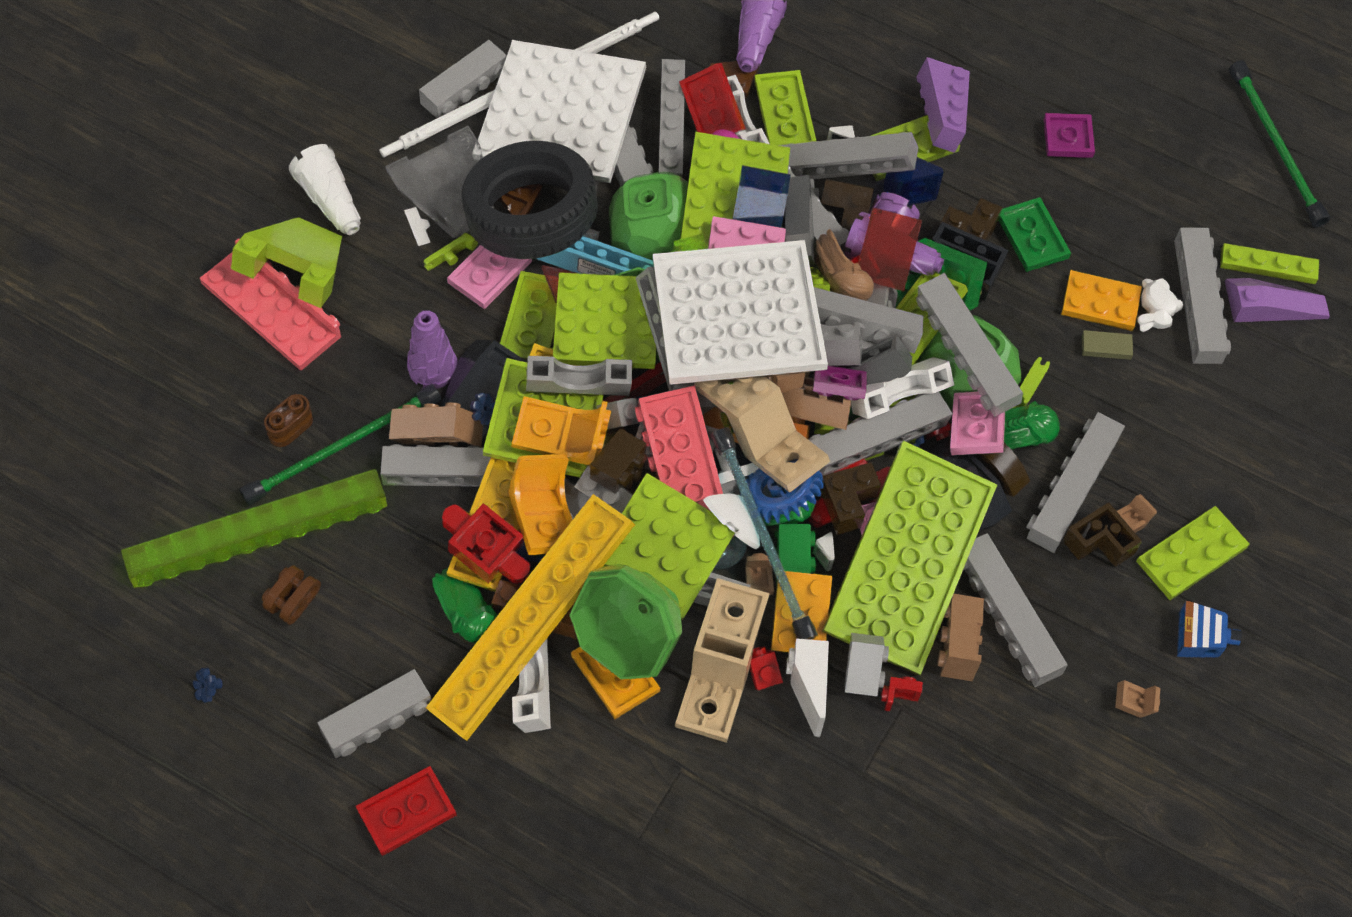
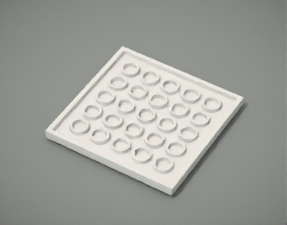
(564, 100)
(738, 312)

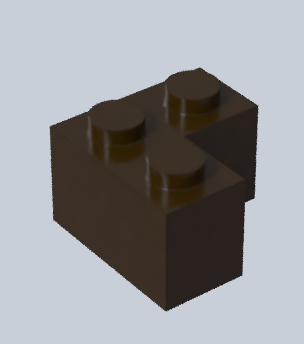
(848, 196)
(980, 223)
(620, 462)
(844, 494)
(1105, 531)

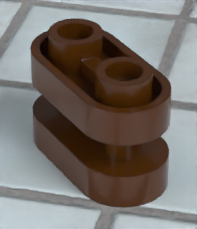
(288, 420)
(279, 595)

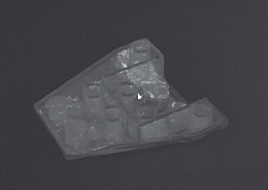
(437, 177)

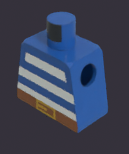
(1204, 631)

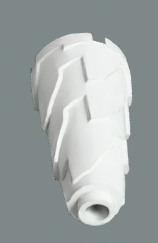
(325, 185)

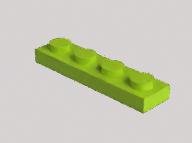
(1269, 263)

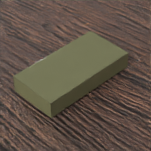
(1107, 345)

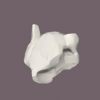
(1159, 303)

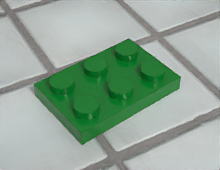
(1033, 234)

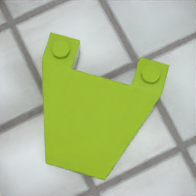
(297, 246)

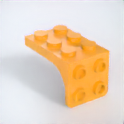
(561, 429)
(540, 500)

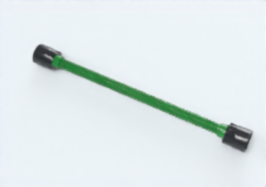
(1316, 211)
(257, 490)

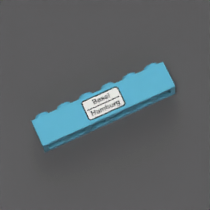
(594, 257)

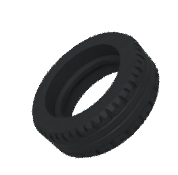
(537, 233)

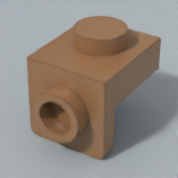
(1137, 513)
(759, 573)
(1136, 699)

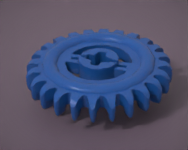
(782, 500)

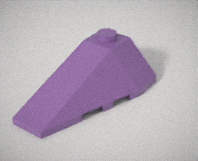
(1265, 301)

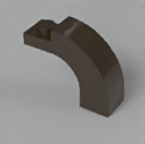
(1006, 469)

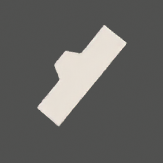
(418, 226)

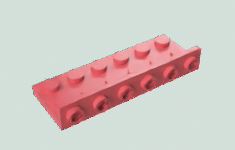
(274, 311)
(679, 443)

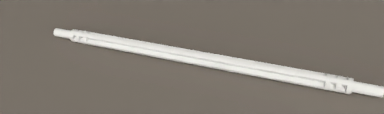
(483, 102)

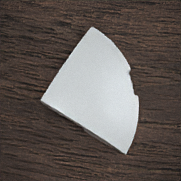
(734, 514)

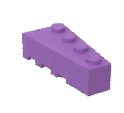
(946, 102)

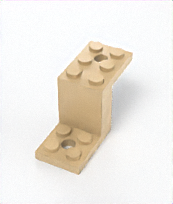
(765, 428)
(722, 660)

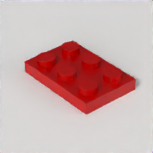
(712, 101)
(406, 810)

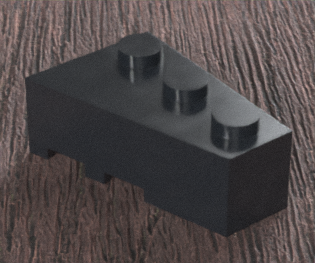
(975, 247)

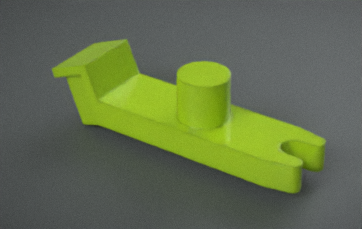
(449, 252)
(1032, 381)

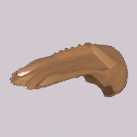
(839, 271)

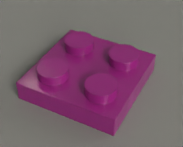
(1069, 135)
(842, 382)

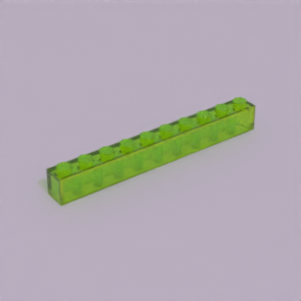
(254, 528)

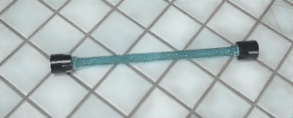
(726, 446)

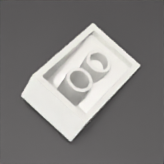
(808, 672)

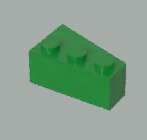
(962, 269)
(794, 547)

